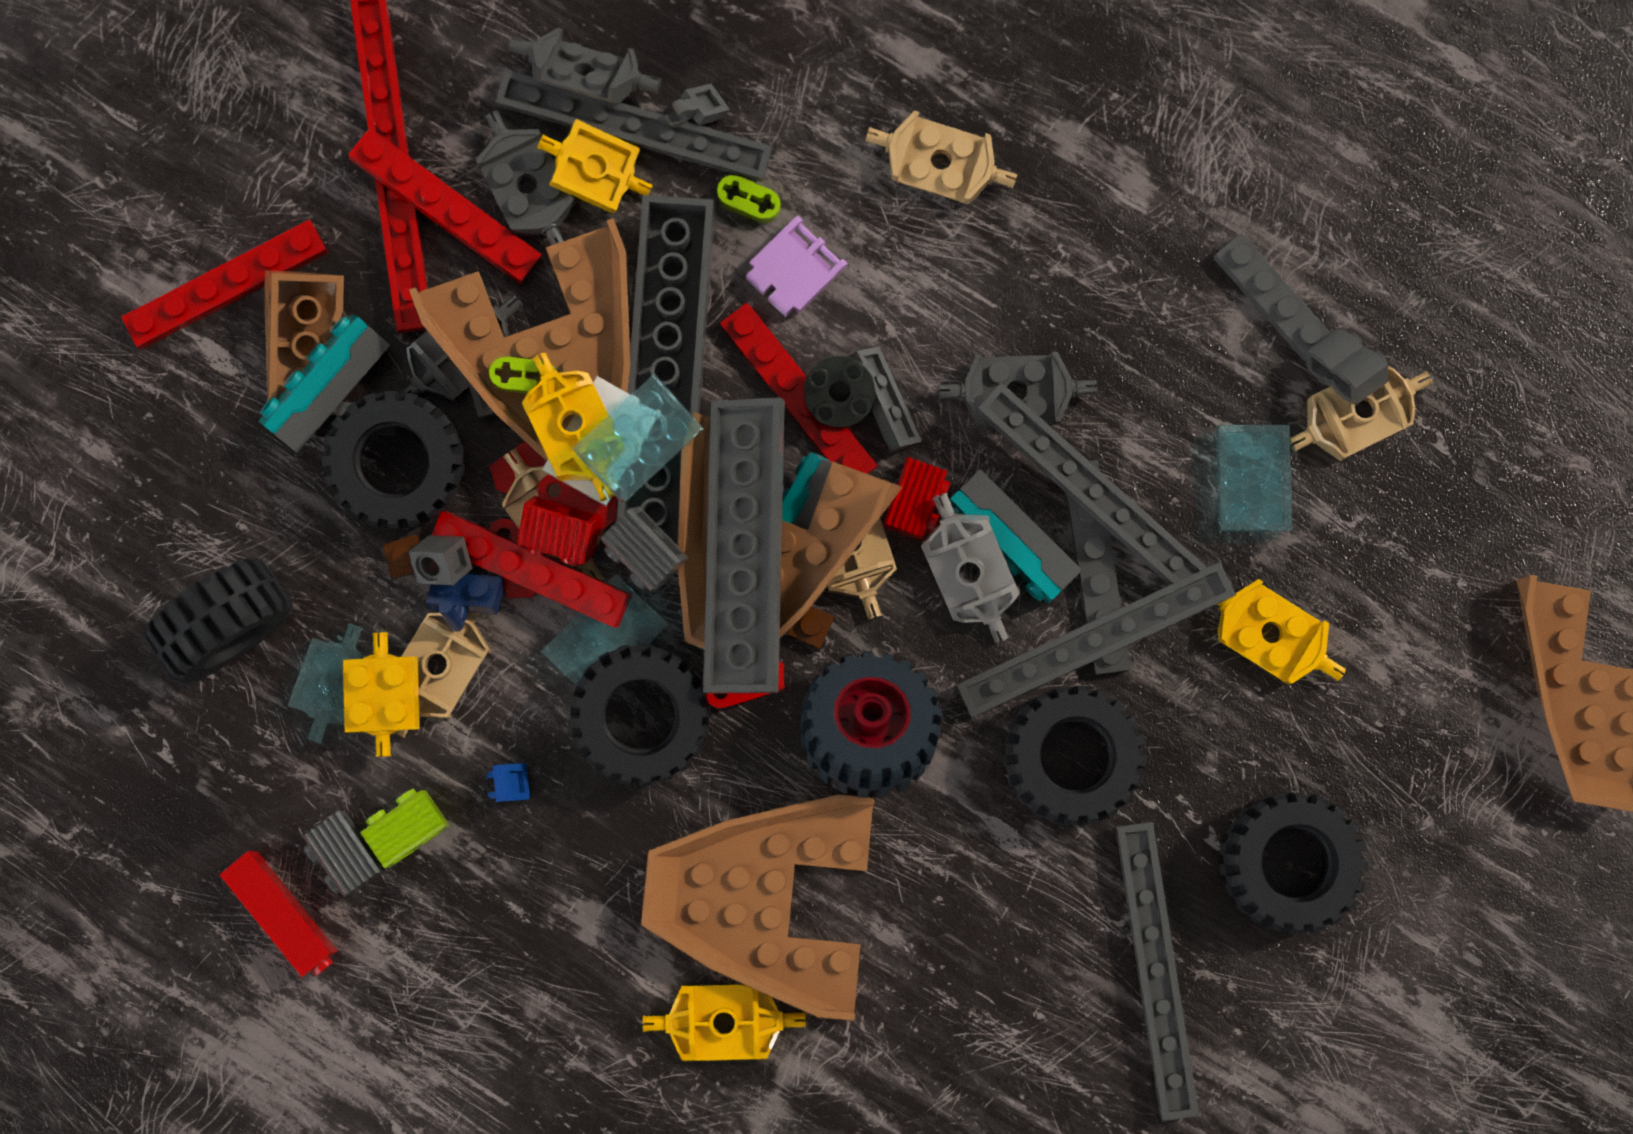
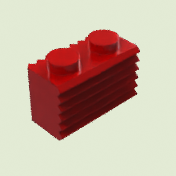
(914, 505)
(558, 531)

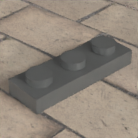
(888, 404)

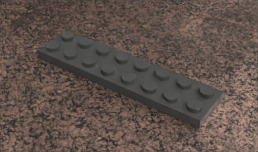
(744, 546)

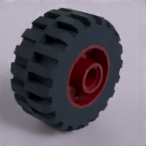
(870, 724)

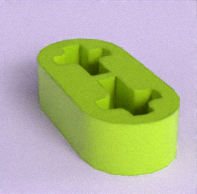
(752, 192)
(517, 365)

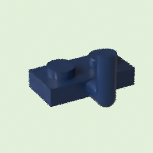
(469, 595)

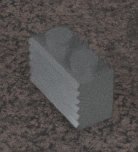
(643, 549)
(342, 854)

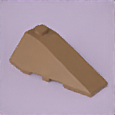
(297, 318)

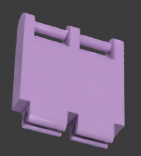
(793, 268)

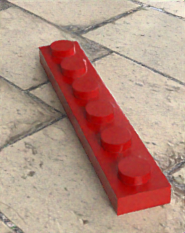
(444, 206)
(223, 285)
(788, 382)
(537, 572)

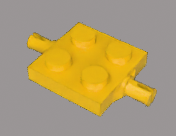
(594, 166)
(381, 694)

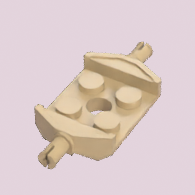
(920, 139)

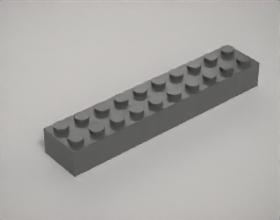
(670, 326)

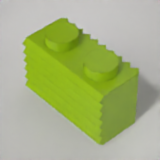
(404, 828)

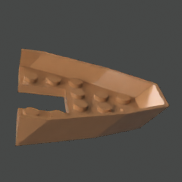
(588, 340)
(809, 558)
(1582, 701)
(730, 897)

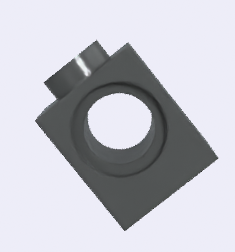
(440, 560)

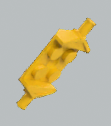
(550, 404)
(1301, 638)
(693, 1028)

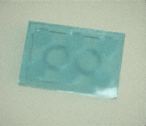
(637, 438)
(1254, 478)
(587, 638)

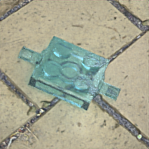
(320, 681)

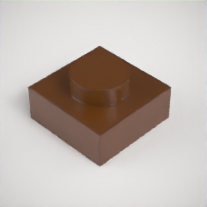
(398, 556)
(812, 627)

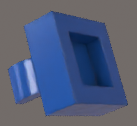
(510, 782)

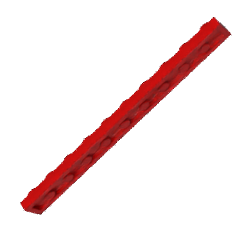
(386, 118)

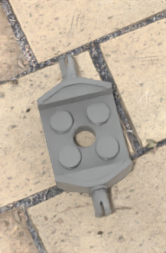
(972, 540)

